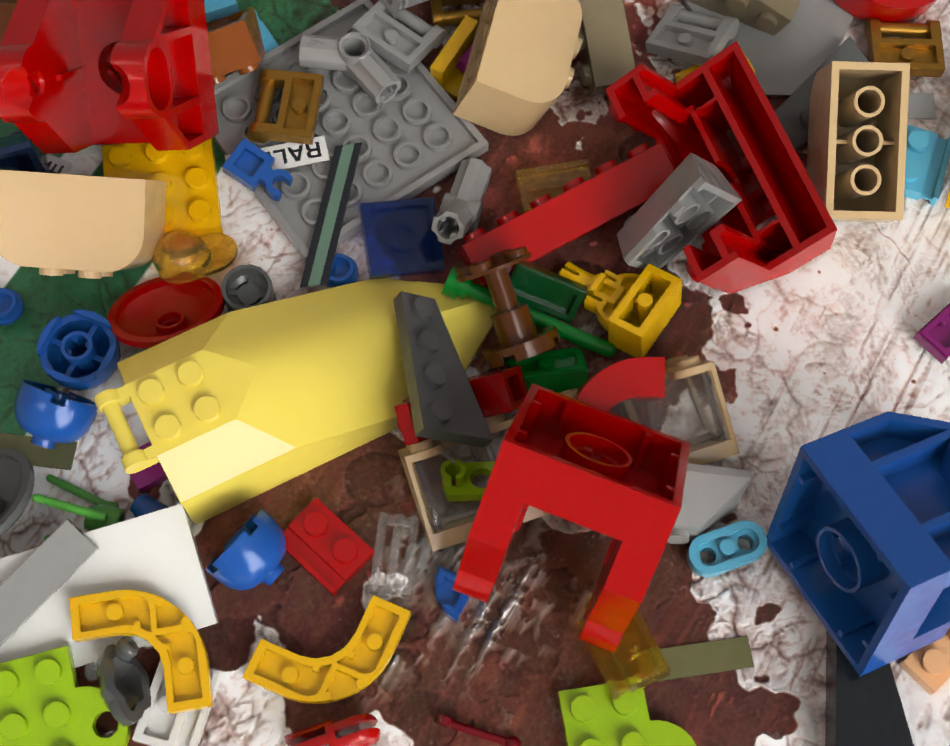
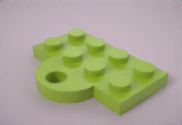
(47, 706)
(596, 719)

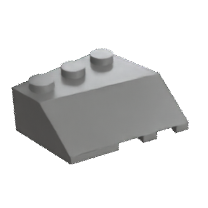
(676, 213)

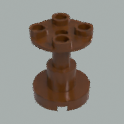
(512, 321)

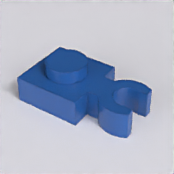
(253, 167)

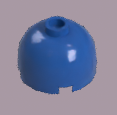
(79, 350)
(52, 414)
(251, 554)

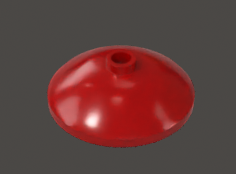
(163, 310)

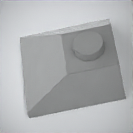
(707, 499)

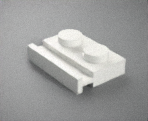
(166, 729)

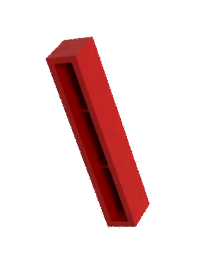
(576, 211)

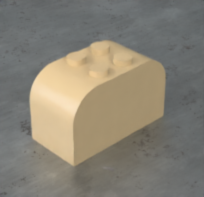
(519, 63)
(859, 139)
(79, 222)

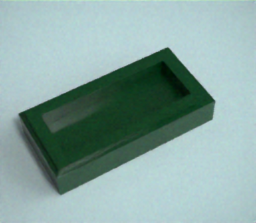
(547, 290)

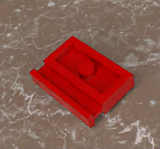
(326, 547)

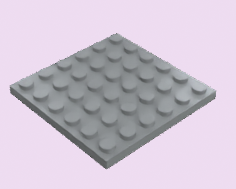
(404, 142)

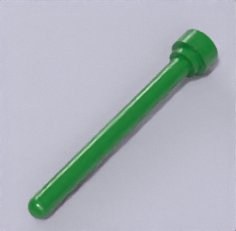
(572, 334)

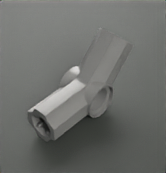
(338, 54)
(463, 205)

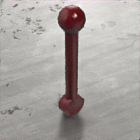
(450, 723)

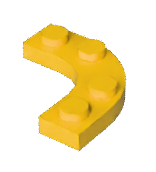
(162, 625)
(336, 675)

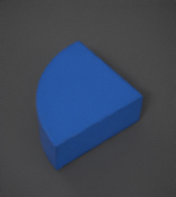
(450, 601)

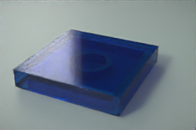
(400, 238)

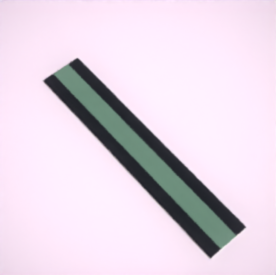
(331, 215)

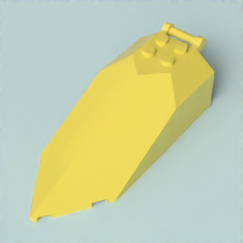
(275, 389)

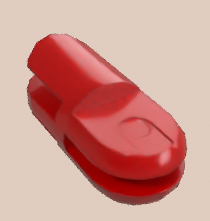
(351, 731)

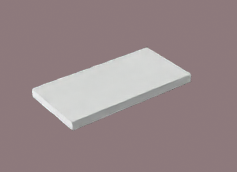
(140, 554)

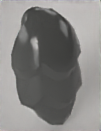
(123, 682)

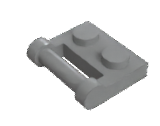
(690, 35)
(395, 40)

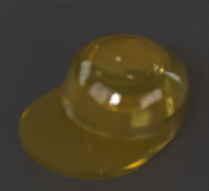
(188, 257)

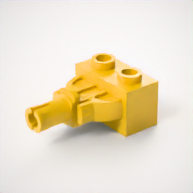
(630, 304)

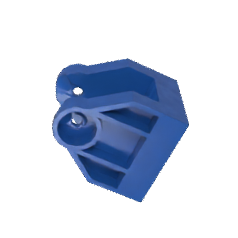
(871, 535)

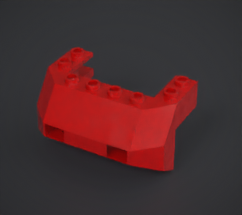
(770, 178)

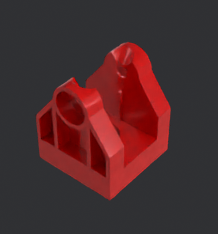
(64, 81)
(592, 473)

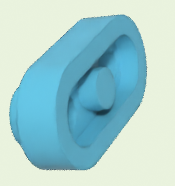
(725, 550)

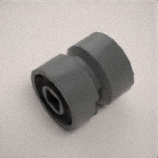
(247, 287)

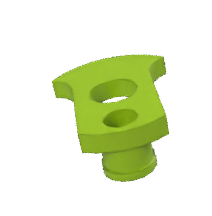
(463, 473)

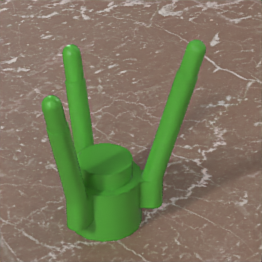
(96, 517)

